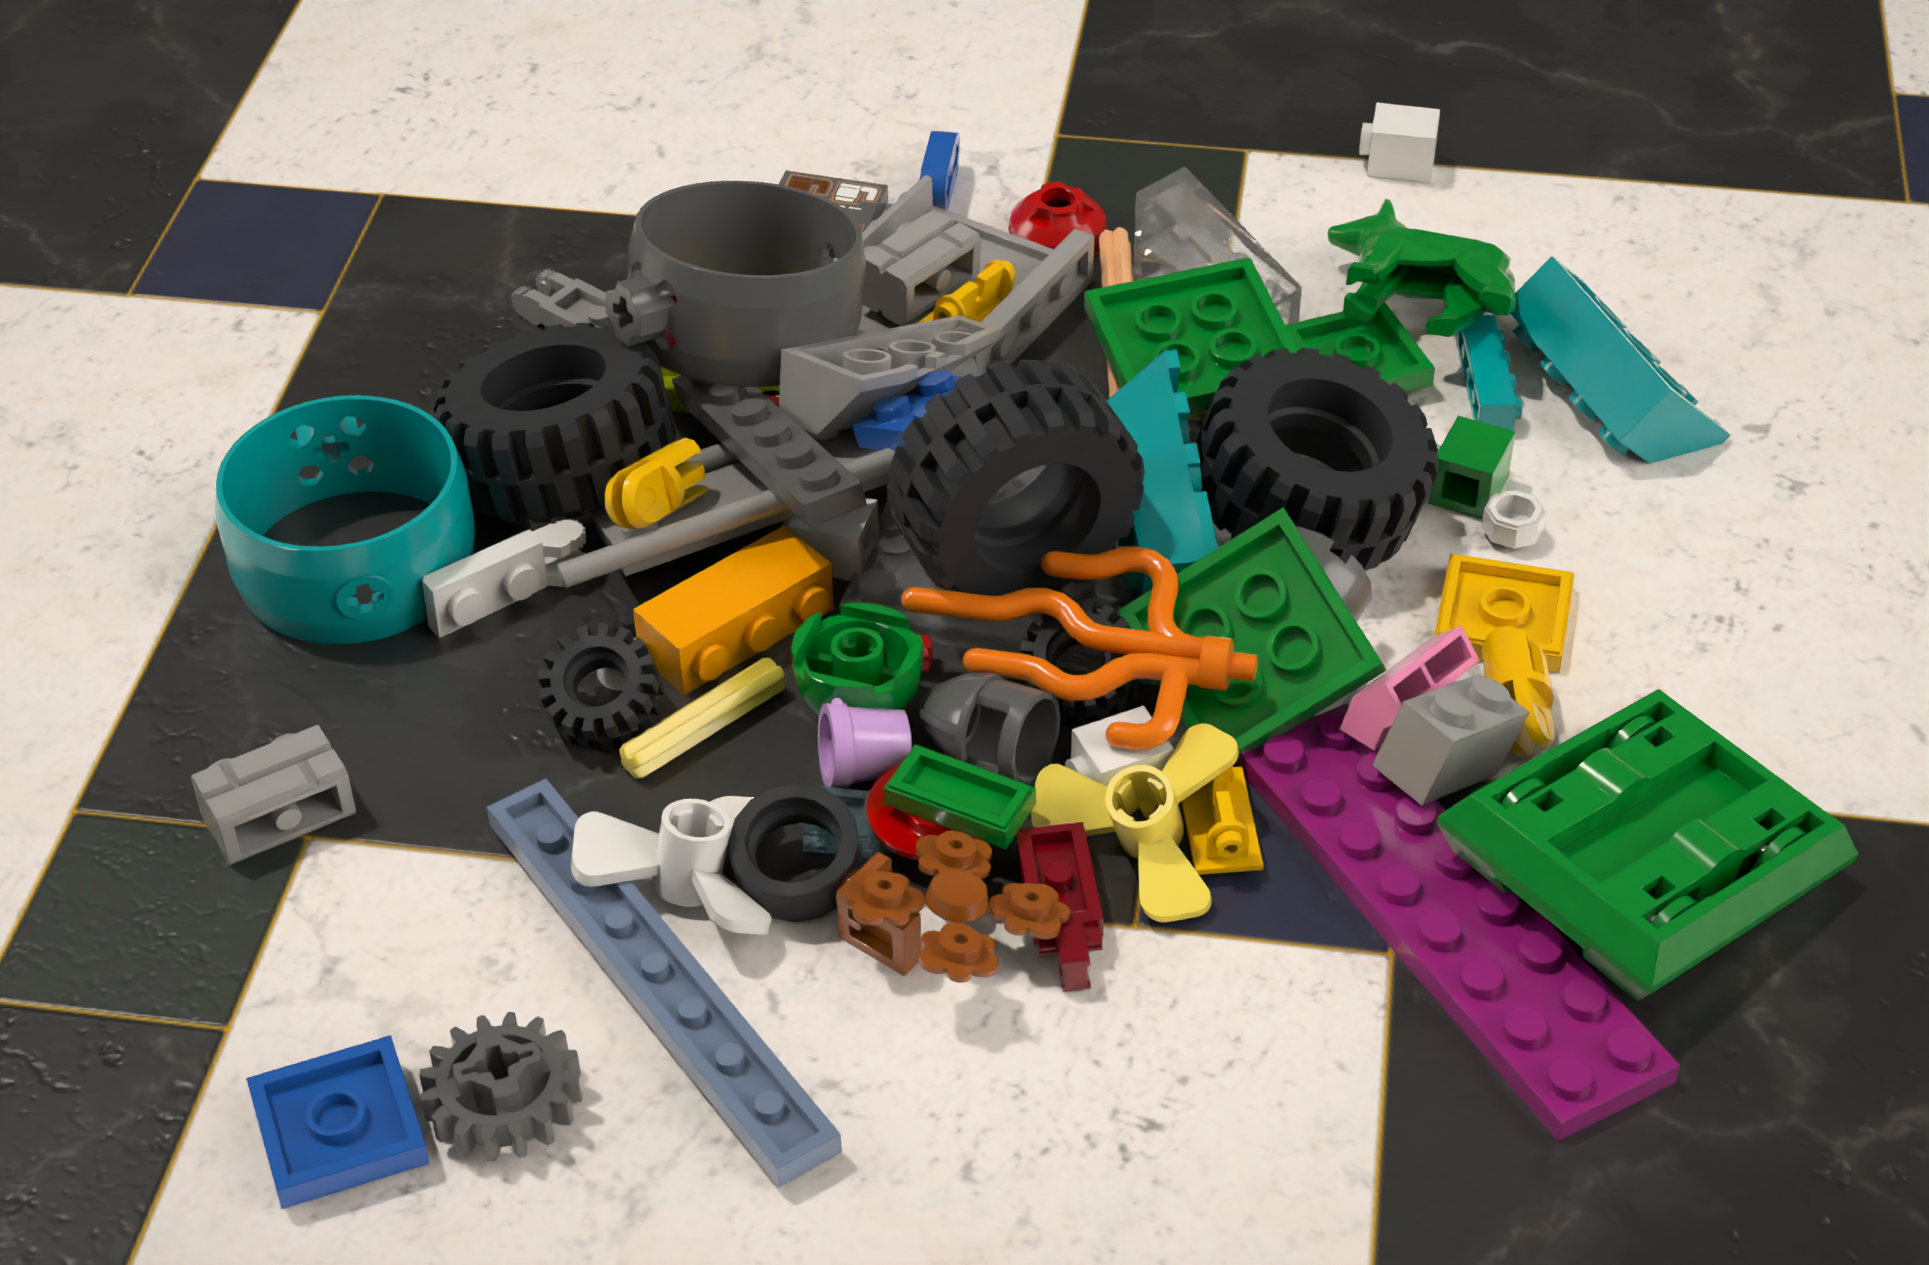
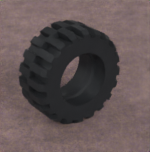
(1331, 413)
(553, 419)
(982, 440)

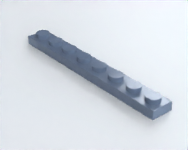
(671, 992)

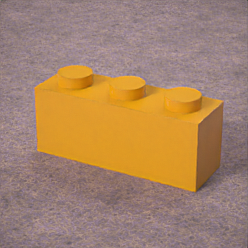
(734, 609)

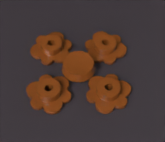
(958, 897)

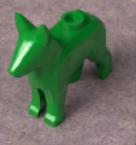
(1423, 265)

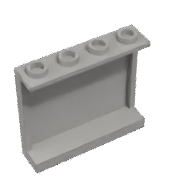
(1043, 280)

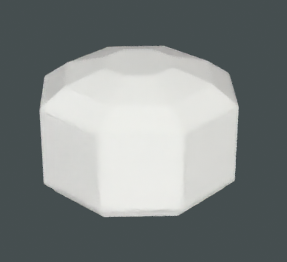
(1513, 519)

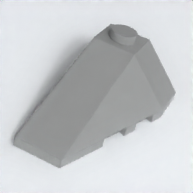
(841, 379)

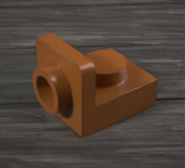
(889, 944)

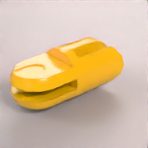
(655, 486)
(1524, 673)

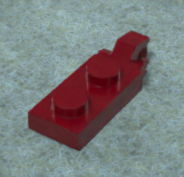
(1062, 860)

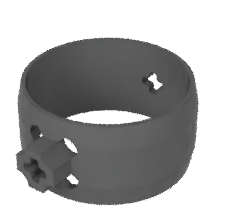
(745, 279)

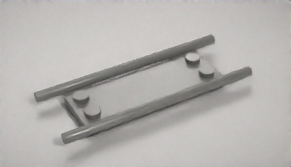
(730, 508)

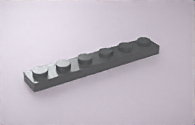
(774, 449)

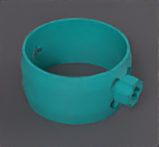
(307, 587)

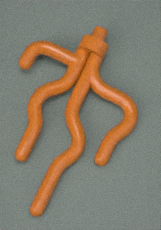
(1155, 654)

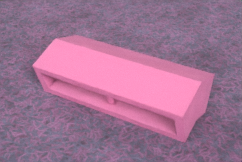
(1425, 669)

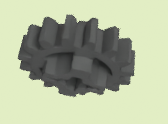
(501, 1086)

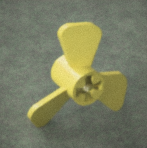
(1167, 880)

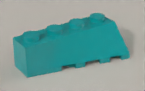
(1609, 369)
(1173, 509)

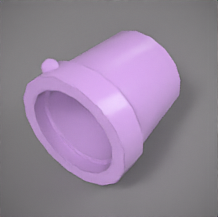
(860, 742)

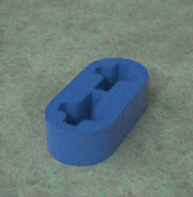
(942, 164)

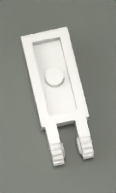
(499, 575)

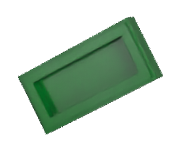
(960, 796)

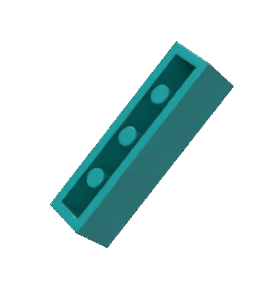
(1487, 373)

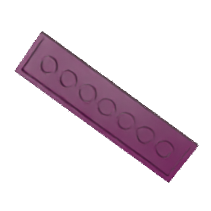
(1474, 948)

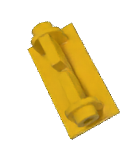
(979, 297)
(1222, 826)

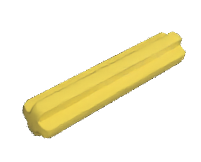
(702, 718)

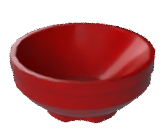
(1043, 223)

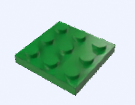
(1205, 313)
(1274, 605)

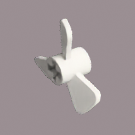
(681, 859)

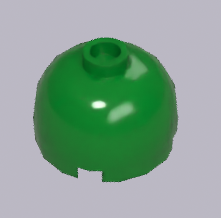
(858, 656)

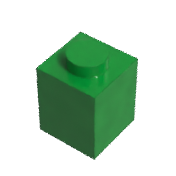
(1472, 466)

